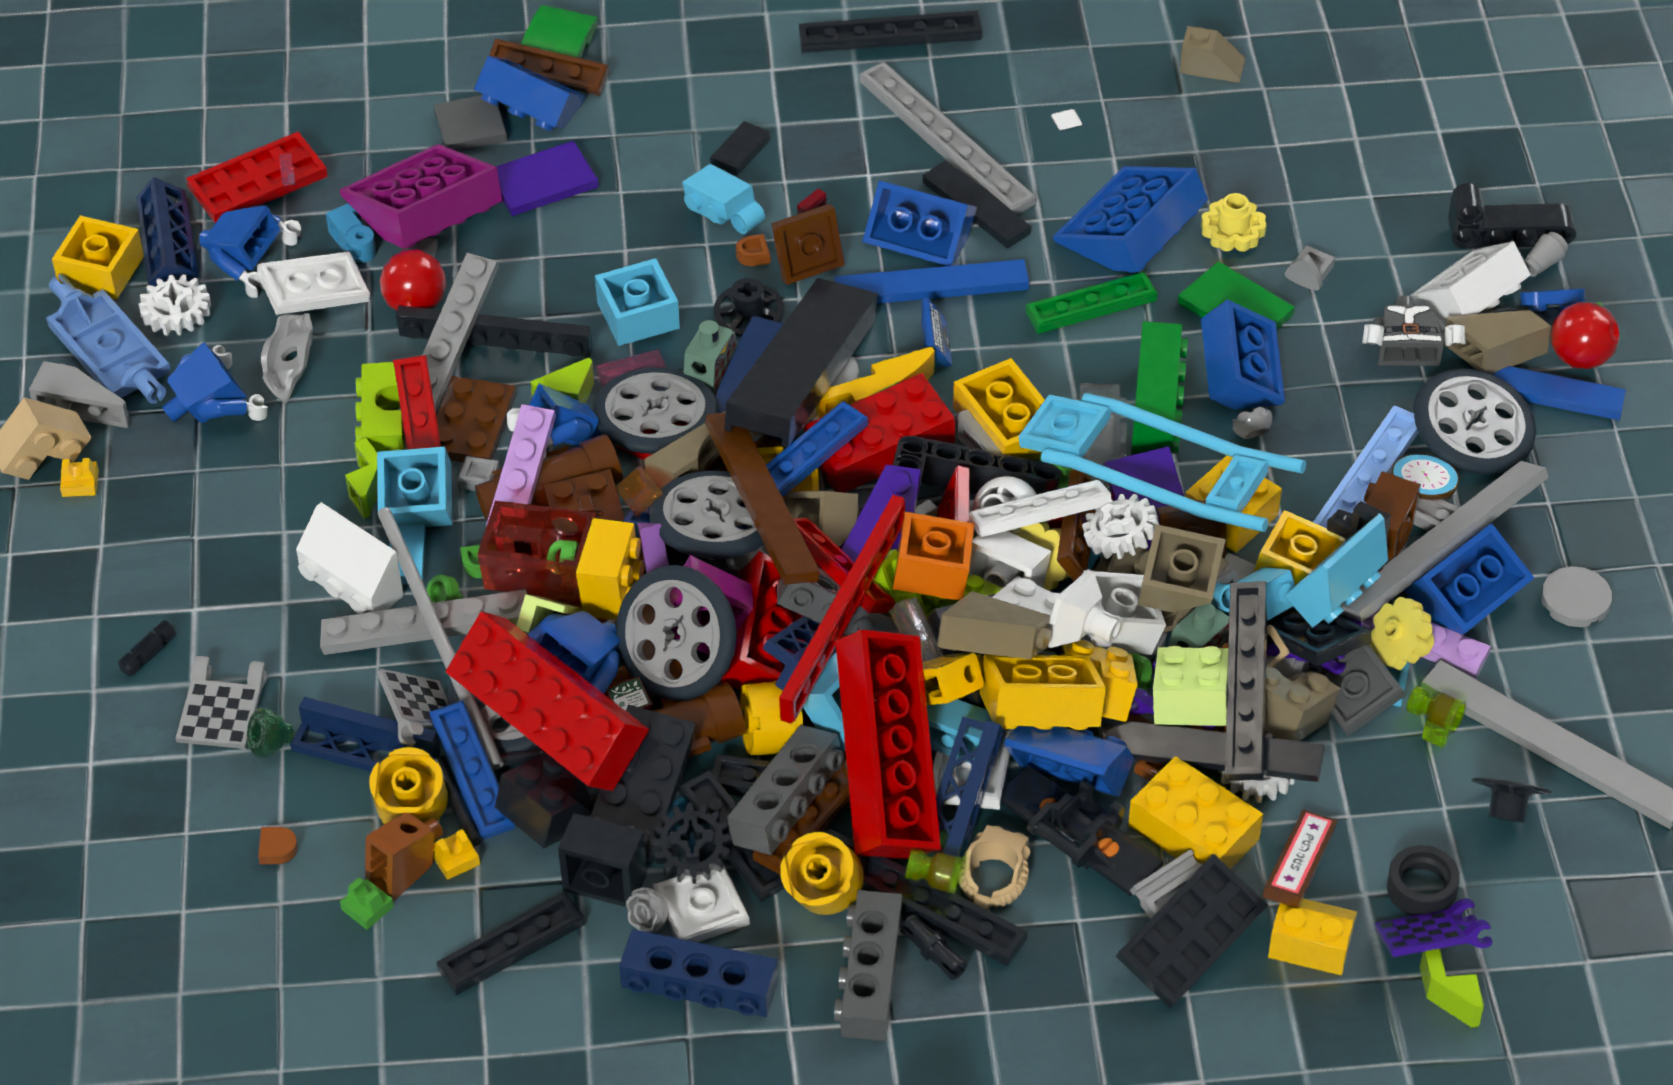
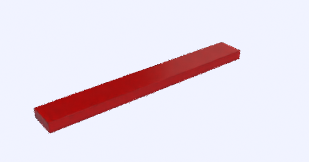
(841, 610)

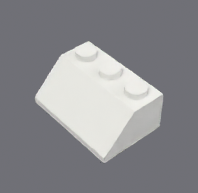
(1474, 282)
(349, 562)

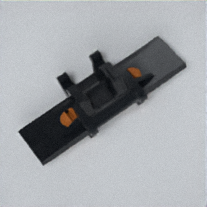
(1078, 816)

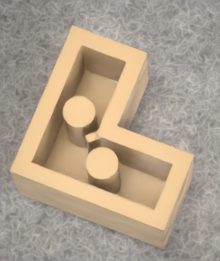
(39, 431)

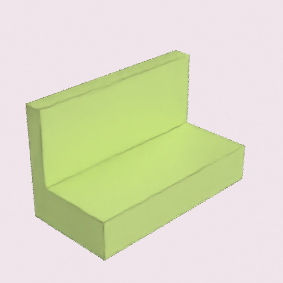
(537, 608)

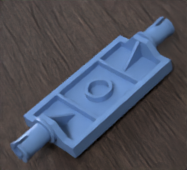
(107, 342)

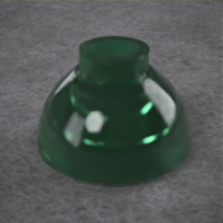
(267, 732)

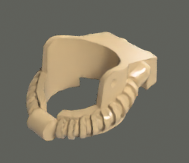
(997, 845)

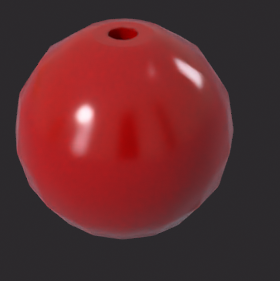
(413, 280)
(1585, 335)

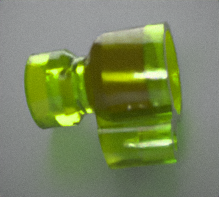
(1442, 712)
(939, 871)

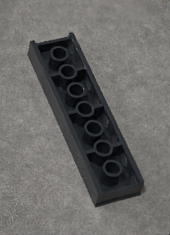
(802, 360)

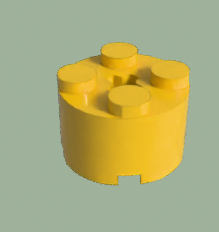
(764, 729)
(408, 784)
(805, 864)

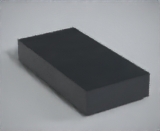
(740, 148)

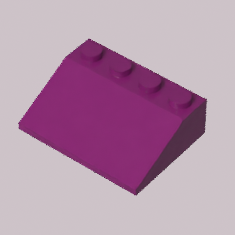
(424, 194)

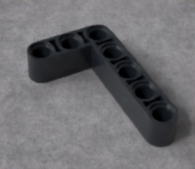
(939, 459)

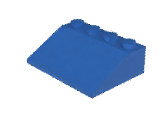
(1134, 216)

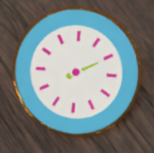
(1435, 475)

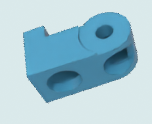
(350, 234)

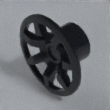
(747, 301)
(1509, 798)

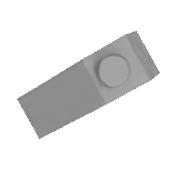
(76, 391)

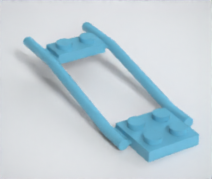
(1068, 427)

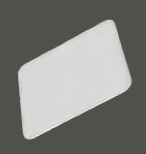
(1066, 119)

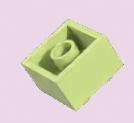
(1190, 686)

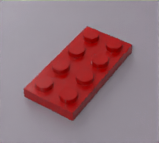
(255, 177)

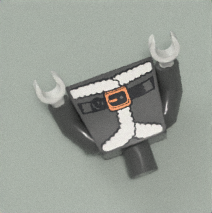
(1411, 335)

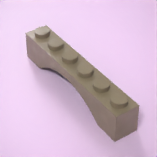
(687, 455)

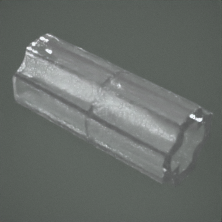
(912, 620)

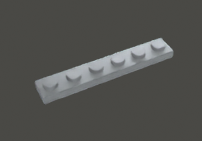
(457, 321)
(408, 624)

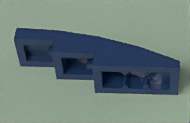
(750, 347)

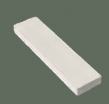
(1039, 508)

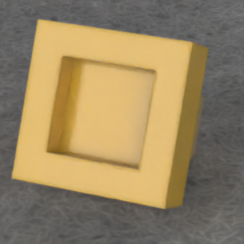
(79, 478)
(455, 854)

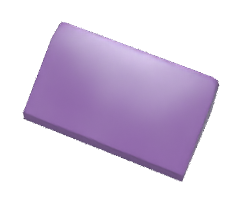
(652, 546)

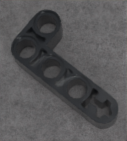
(1488, 225)

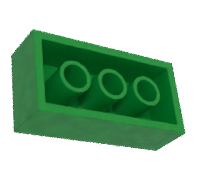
(1158, 384)

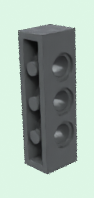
(815, 598)
(785, 789)
(869, 1015)

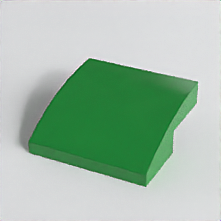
(560, 31)

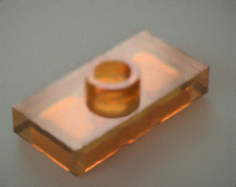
(638, 490)

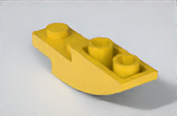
(882, 376)

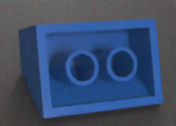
(527, 93)
(918, 223)
(1242, 358)
(1471, 581)
(1073, 756)

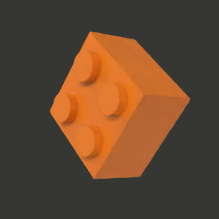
(933, 556)

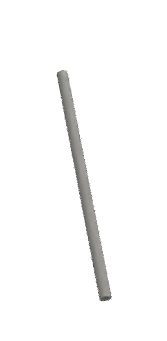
(437, 631)

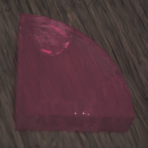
(287, 169)

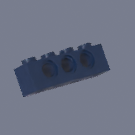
(686, 959)

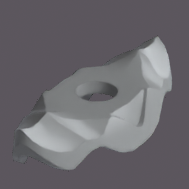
(290, 335)

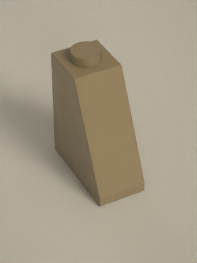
(1501, 339)
(994, 628)

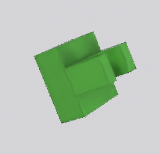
(366, 902)

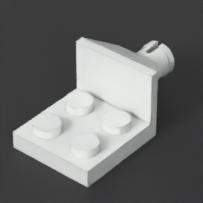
(1071, 612)

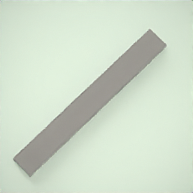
(946, 137)
(1446, 538)
(1555, 743)

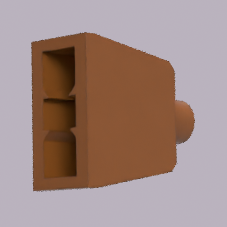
(400, 853)

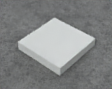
(702, 908)

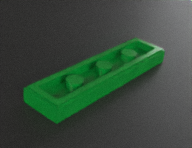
(1091, 302)

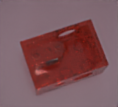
(517, 549)

